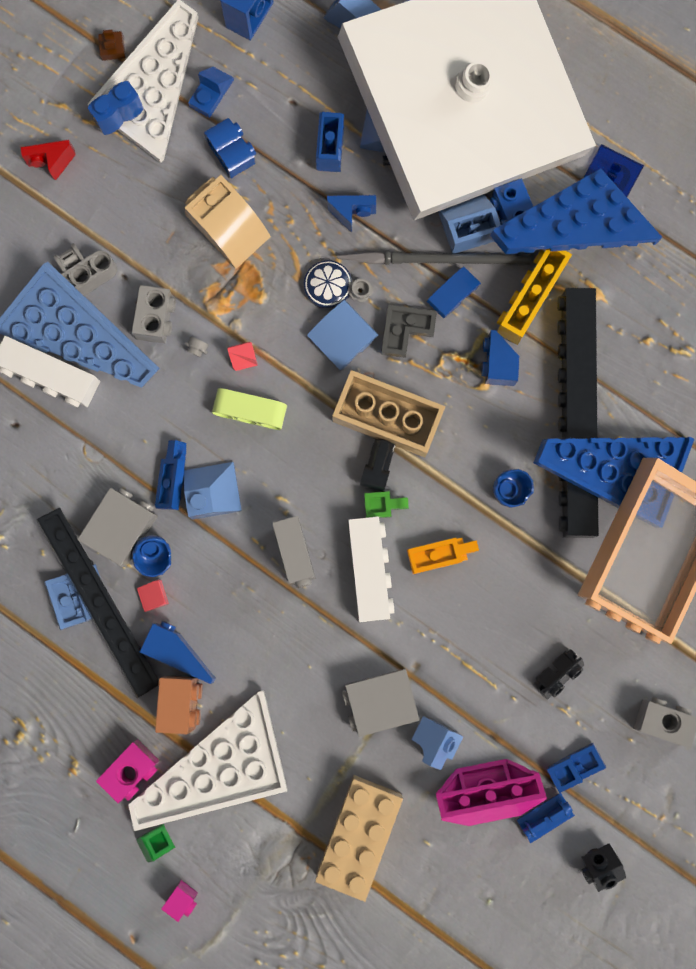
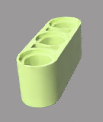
(249, 409)

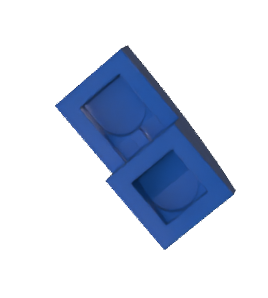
(453, 292)
(576, 767)

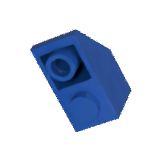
(501, 361)

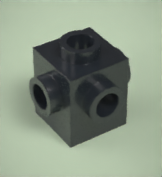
(603, 868)

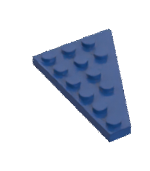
(578, 217)
(608, 464)

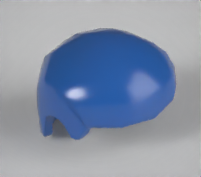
(513, 487)
(152, 556)

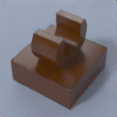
(111, 45)

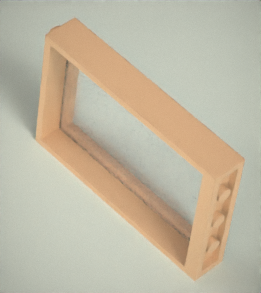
(648, 554)

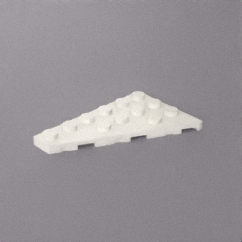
(157, 76)
(223, 770)

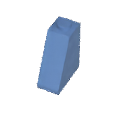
(347, 10)

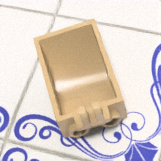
(226, 220)

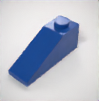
(172, 649)

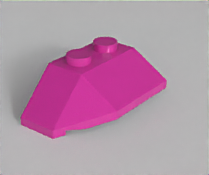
(489, 793)

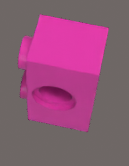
(114, 778)

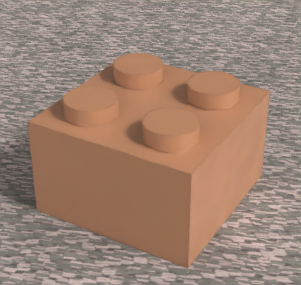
(178, 704)

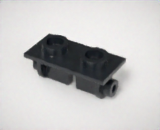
(554, 682)

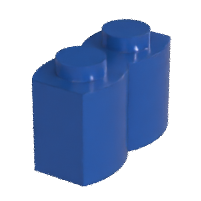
(116, 107)
(230, 147)

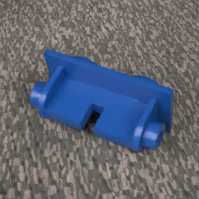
(545, 817)

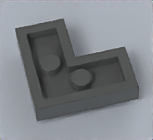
(402, 322)

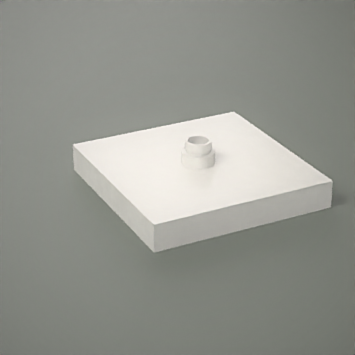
(464, 96)

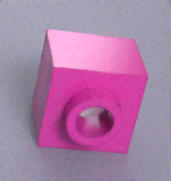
(180, 901)

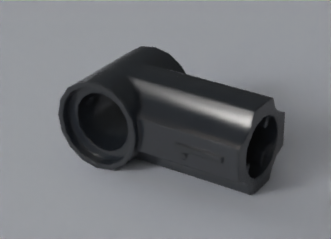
(377, 470)

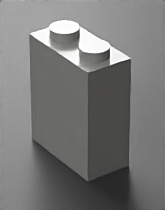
(118, 526)
(294, 552)
(380, 702)

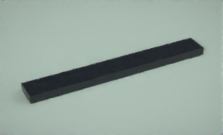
(98, 602)

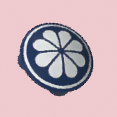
(327, 284)

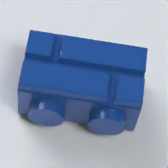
(330, 141)

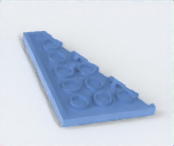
(62, 321)

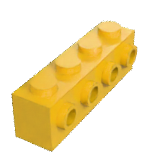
(533, 294)

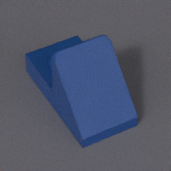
(210, 91)
(344, 206)

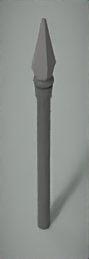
(398, 258)

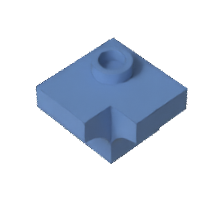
(436, 741)

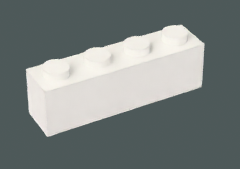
(47, 372)
(369, 569)

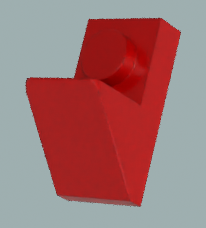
(54, 154)

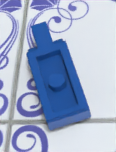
(171, 476)

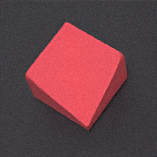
(242, 356)

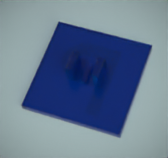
(617, 167)

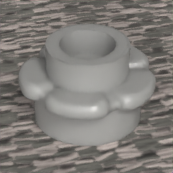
(360, 284)
(196, 347)

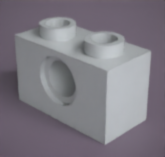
(680, 730)

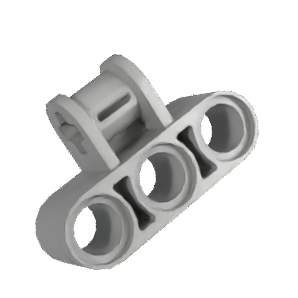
(75, 266)

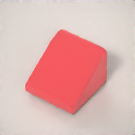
(152, 595)

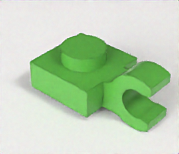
(380, 505)

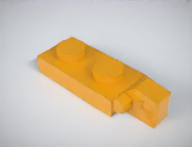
(440, 554)

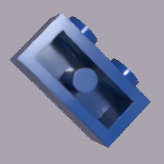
(511, 200)

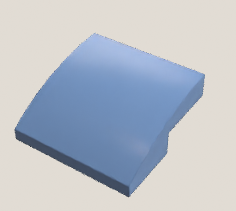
(342, 334)
(66, 602)

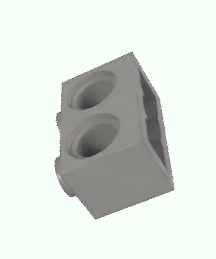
(146, 314)

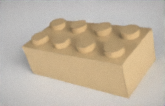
(388, 413)
(359, 838)

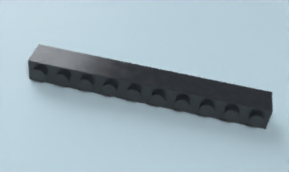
(578, 401)

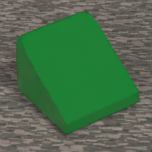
(155, 843)

